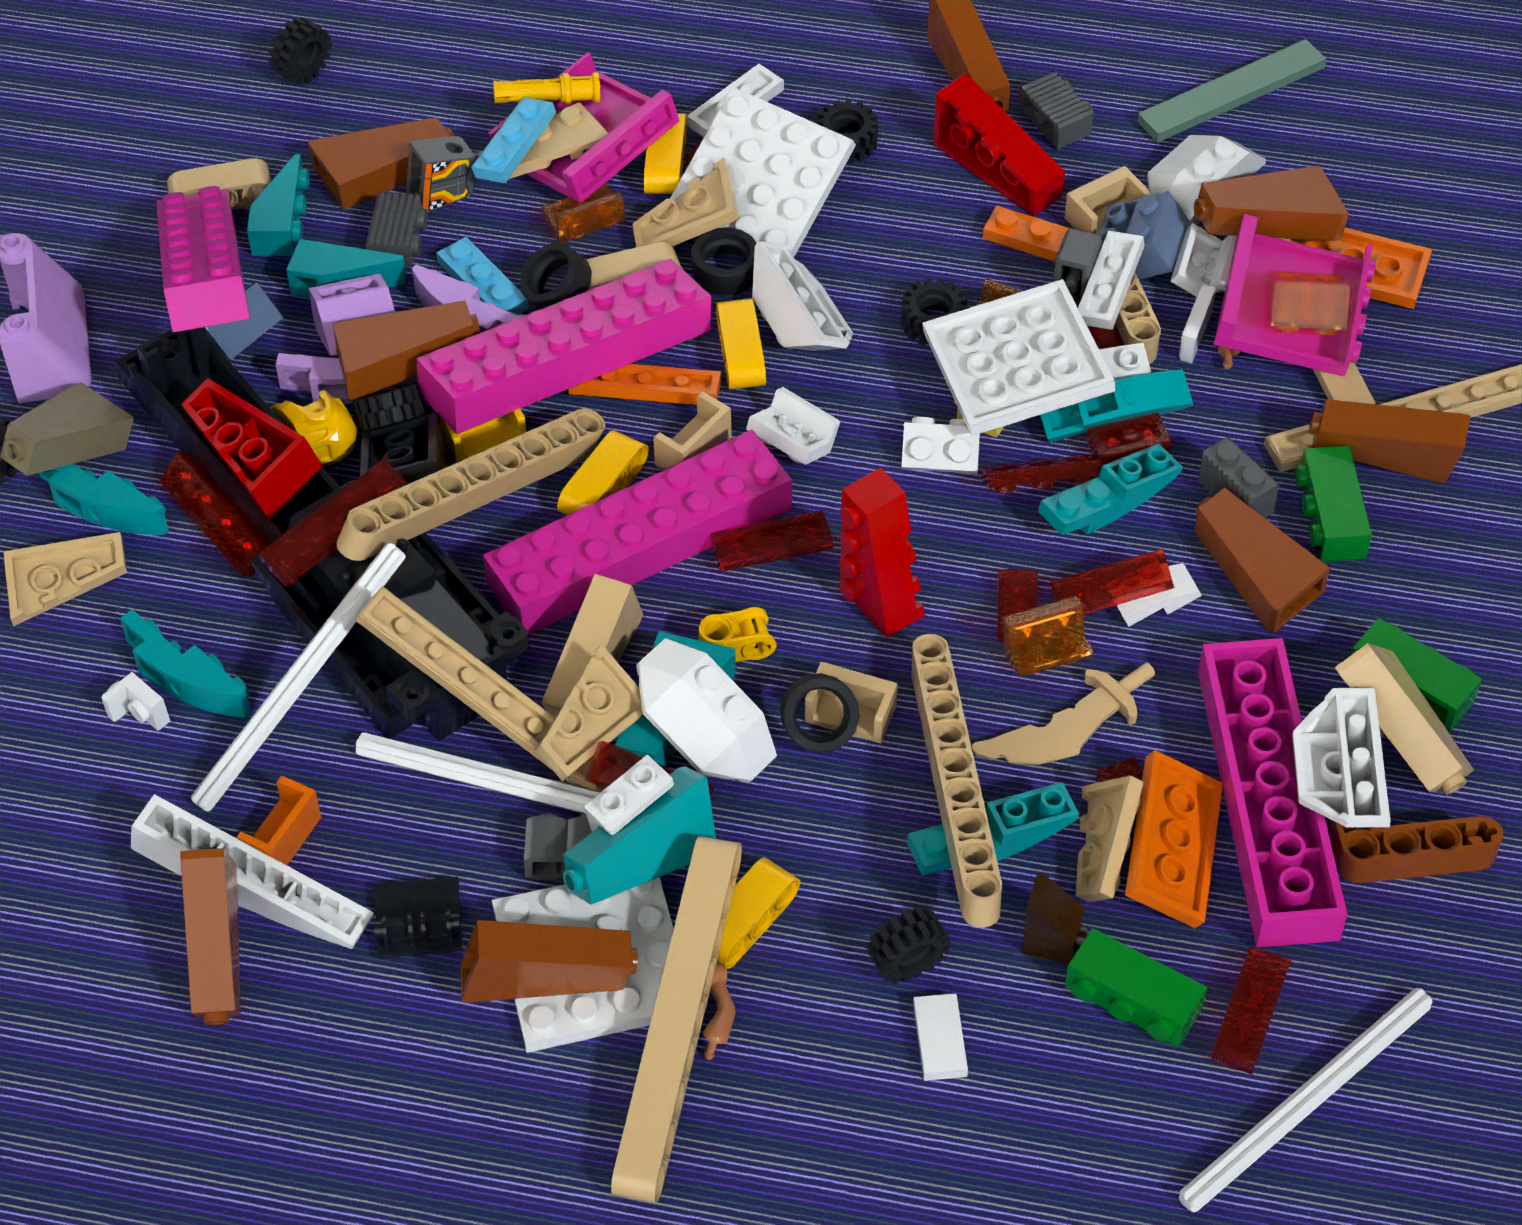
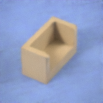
(1089, 203)
(702, 433)
(875, 700)

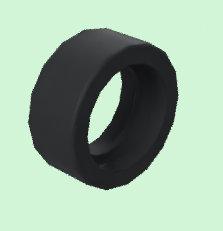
(723, 241)
(543, 264)
(843, 732)

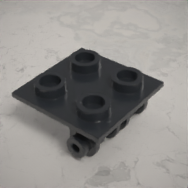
(418, 917)

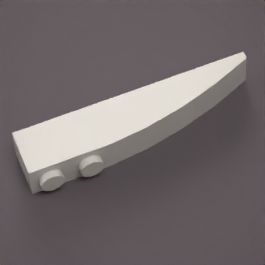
(261, 880)

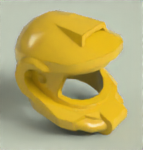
(323, 424)

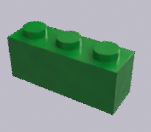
(1333, 504)
(1444, 684)
(1135, 988)

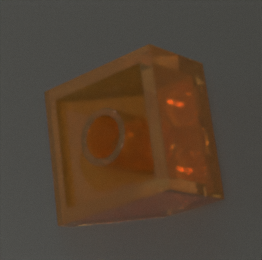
(1308, 301)

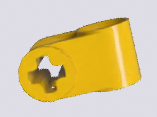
(739, 632)

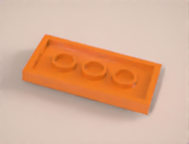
(1398, 264)
(1174, 839)

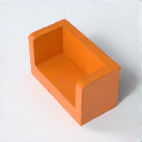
(287, 823)

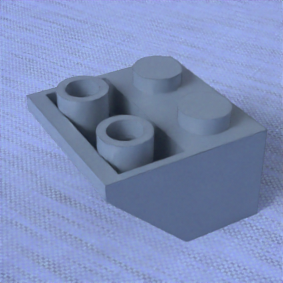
(1158, 221)
(235, 336)

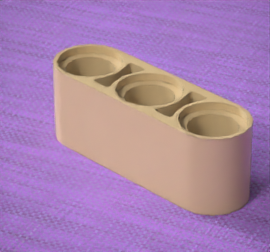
(242, 178)
(621, 263)
(1137, 320)

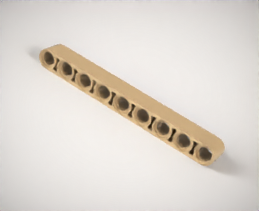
(469, 484)
(956, 782)
(676, 1021)

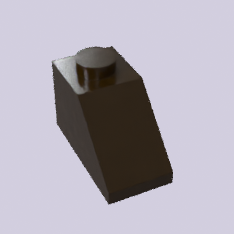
(1053, 923)

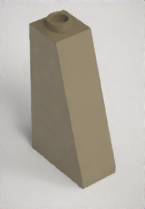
(66, 431)

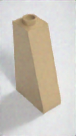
(605, 618)
(1408, 718)

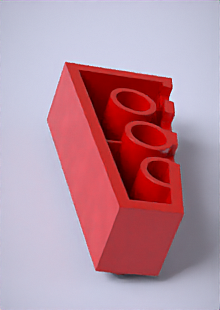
(994, 146)
(255, 447)
(878, 553)

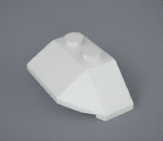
(1201, 161)
(795, 302)
(703, 713)
(1342, 760)

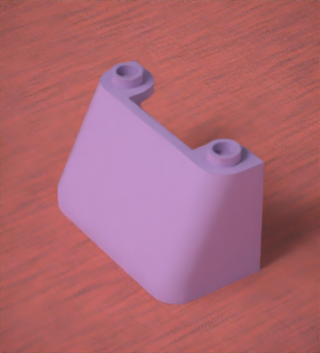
(49, 343)

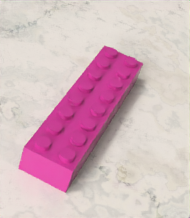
(200, 259)
(563, 345)
(638, 530)
(1278, 842)

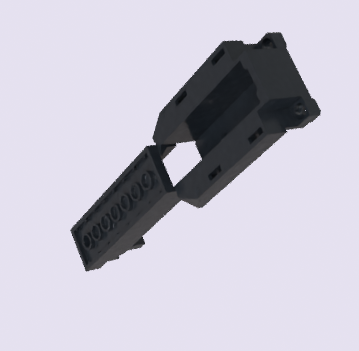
(379, 678)

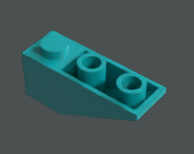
(276, 212)
(325, 263)

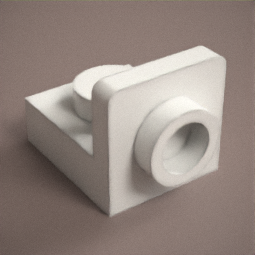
(138, 698)

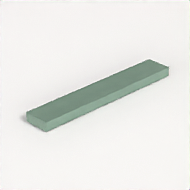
(1231, 90)

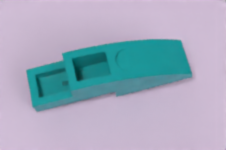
(1132, 398)
(1113, 494)
(106, 500)
(184, 675)
(1013, 822)

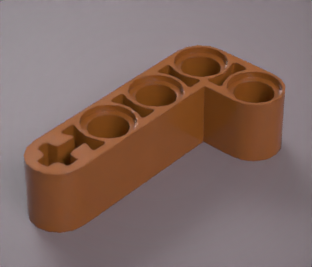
(1467, 846)

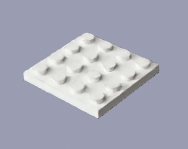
(777, 166)
(1018, 357)
(583, 1016)

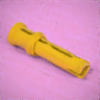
(564, 88)

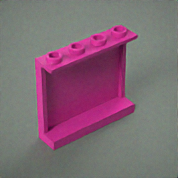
(631, 124)
(1244, 309)

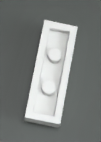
(756, 82)
(1110, 279)

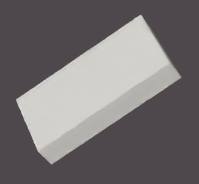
(1197, 323)
(940, 1037)

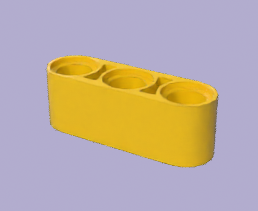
(665, 160)
(740, 344)
(604, 472)
(754, 906)

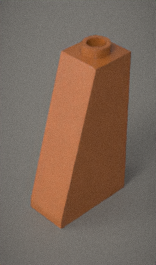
(965, 48)
(370, 160)
(1286, 202)
(385, 347)
(1393, 437)
(1259, 559)
(212, 934)
(543, 961)

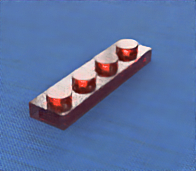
(213, 512)
(318, 532)

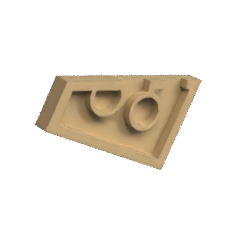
(565, 135)
(698, 210)
(60, 571)
(596, 710)
(1107, 830)

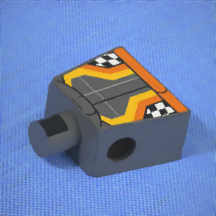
(440, 171)

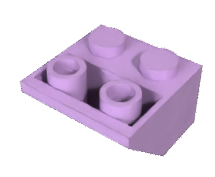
(348, 301)

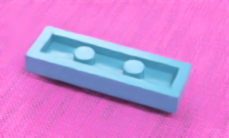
(513, 140)
(470, 265)

